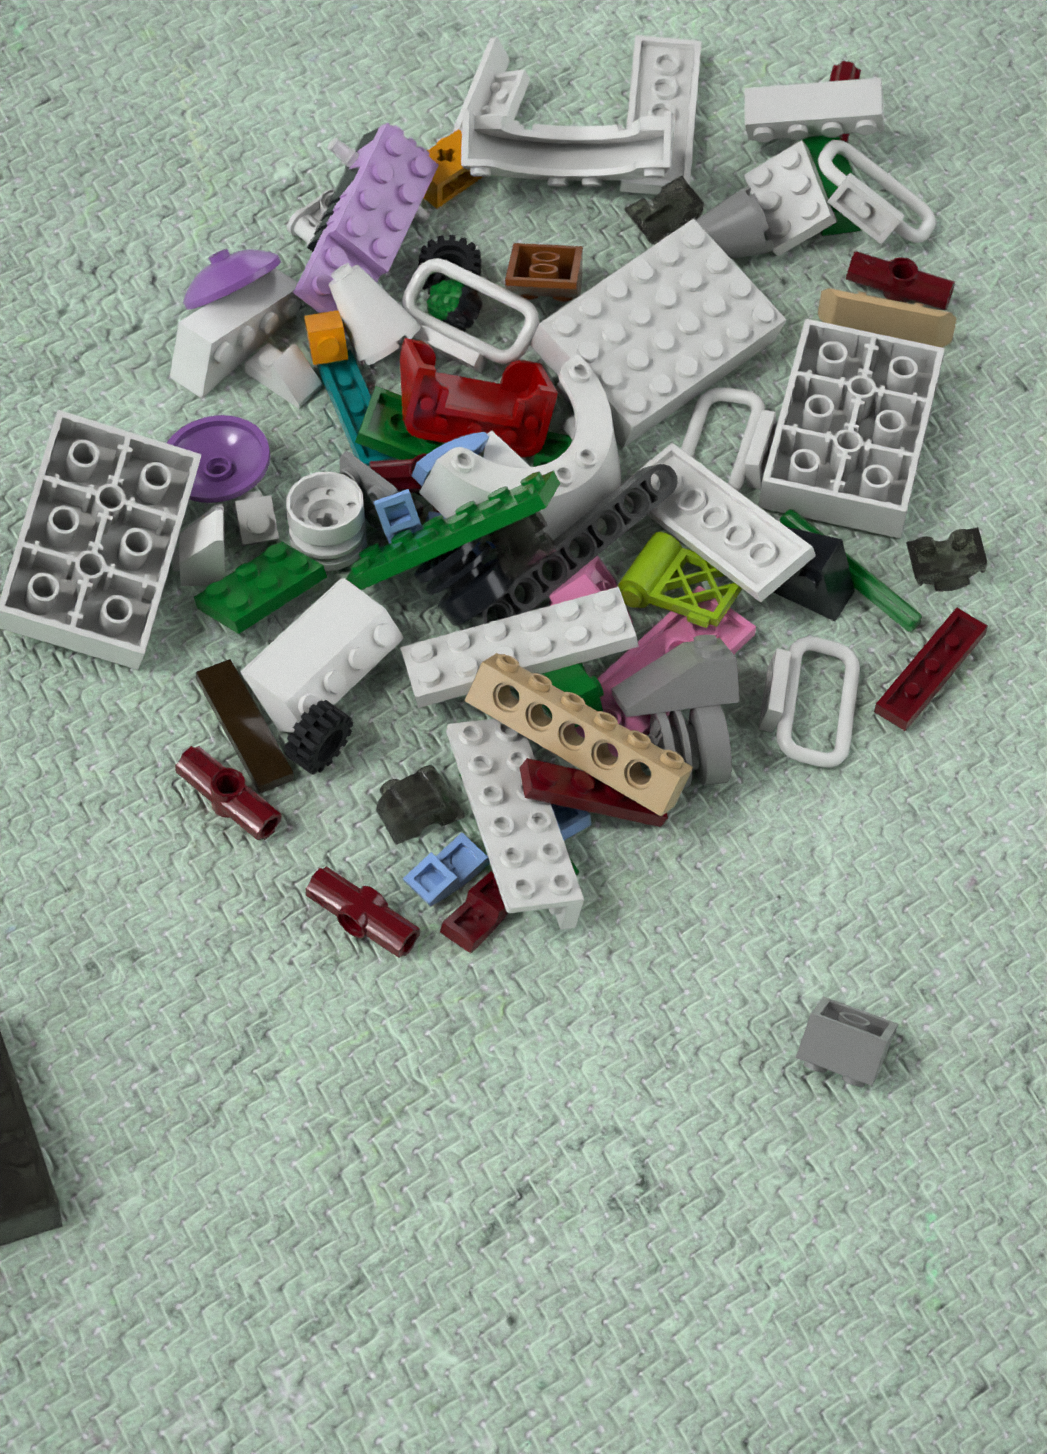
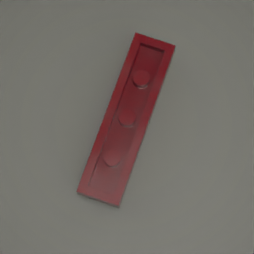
(930, 669)
(581, 791)

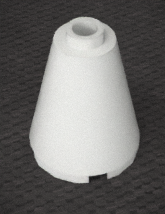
(369, 314)

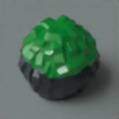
(454, 304)

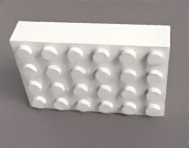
(662, 328)
(851, 428)
(97, 540)

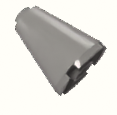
(738, 225)

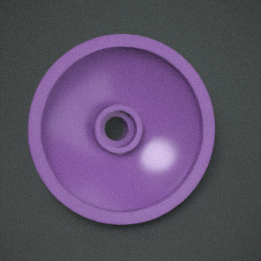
(228, 274)
(231, 458)

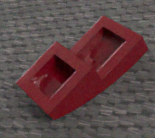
(476, 916)

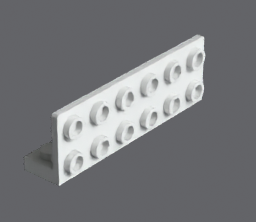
(516, 831)

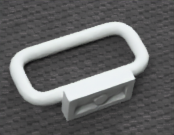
(864, 205)
(455, 342)
(756, 441)
(781, 695)

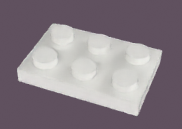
(791, 197)

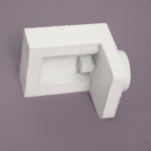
(255, 518)

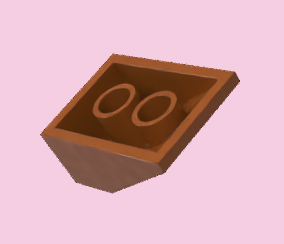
(545, 271)

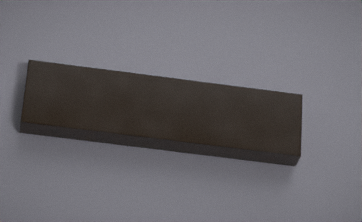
(244, 726)

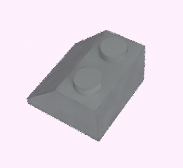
(846, 1042)

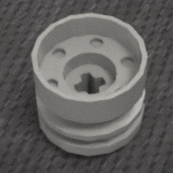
(701, 742)

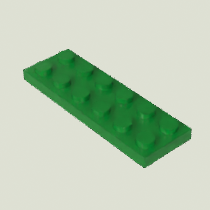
(446, 534)

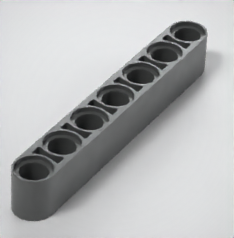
(589, 539)

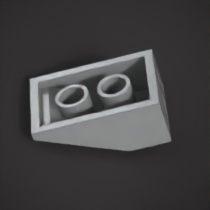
(684, 678)

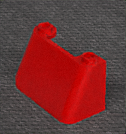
(453, 406)

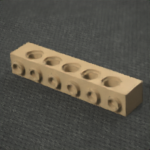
(492, 695)

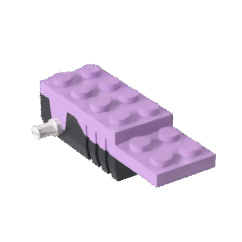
(367, 210)

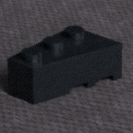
(825, 581)

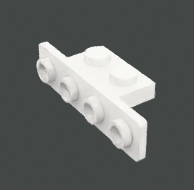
(493, 88)

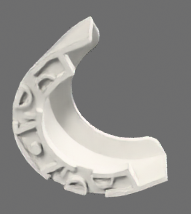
(567, 152)
(585, 470)

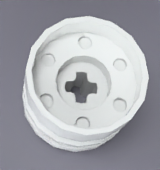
(327, 519)

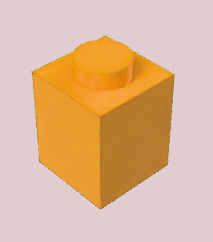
(326, 337)

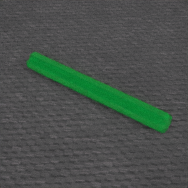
(866, 582)

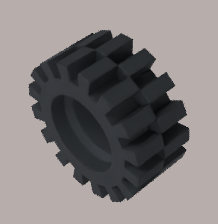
(453, 251)
(318, 737)

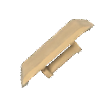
(887, 317)

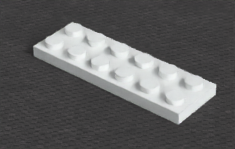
(661, 81)
(726, 527)
(536, 639)

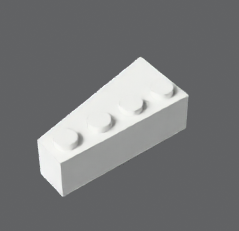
(230, 330)

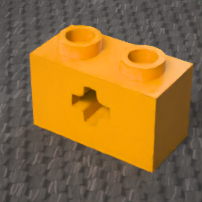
(450, 176)

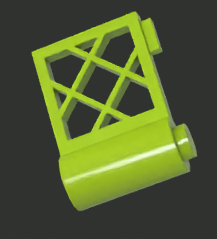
(656, 573)

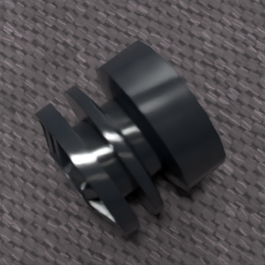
(468, 581)

